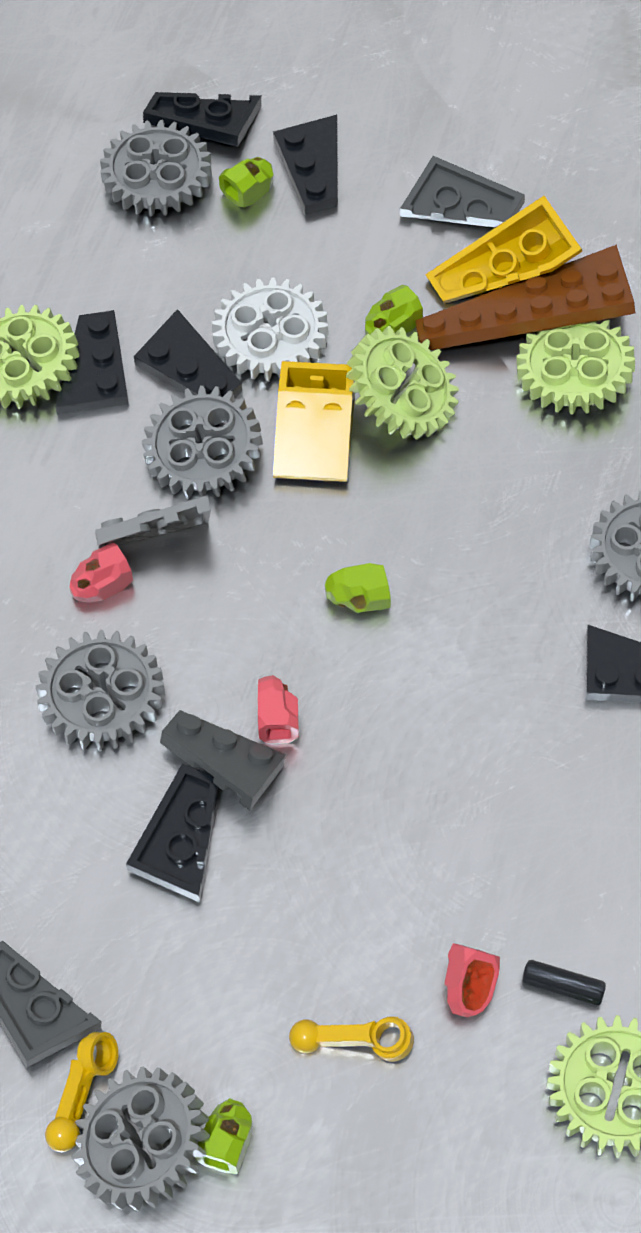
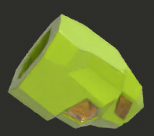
(247, 181)
(396, 309)
(359, 588)
(229, 1137)

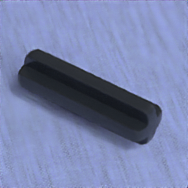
(564, 982)

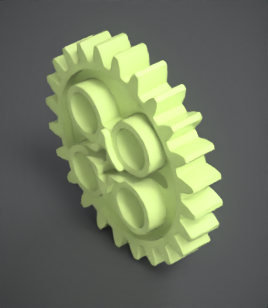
(48, 347)
(576, 365)
(380, 368)
(580, 1075)

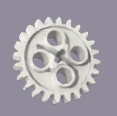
(269, 318)

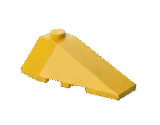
(514, 251)

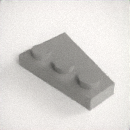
(154, 522)

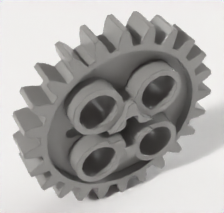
(156, 168)
(202, 415)
(619, 562)
(74, 711)
(106, 1159)

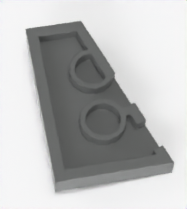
(460, 196)
(229, 757)
(35, 1012)

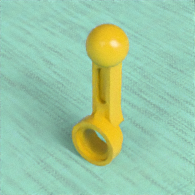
(308, 1036)
(63, 1130)

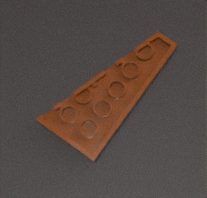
(569, 295)

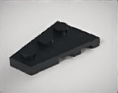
(212, 119)
(311, 161)
(185, 359)
(99, 371)
(612, 667)
(178, 835)

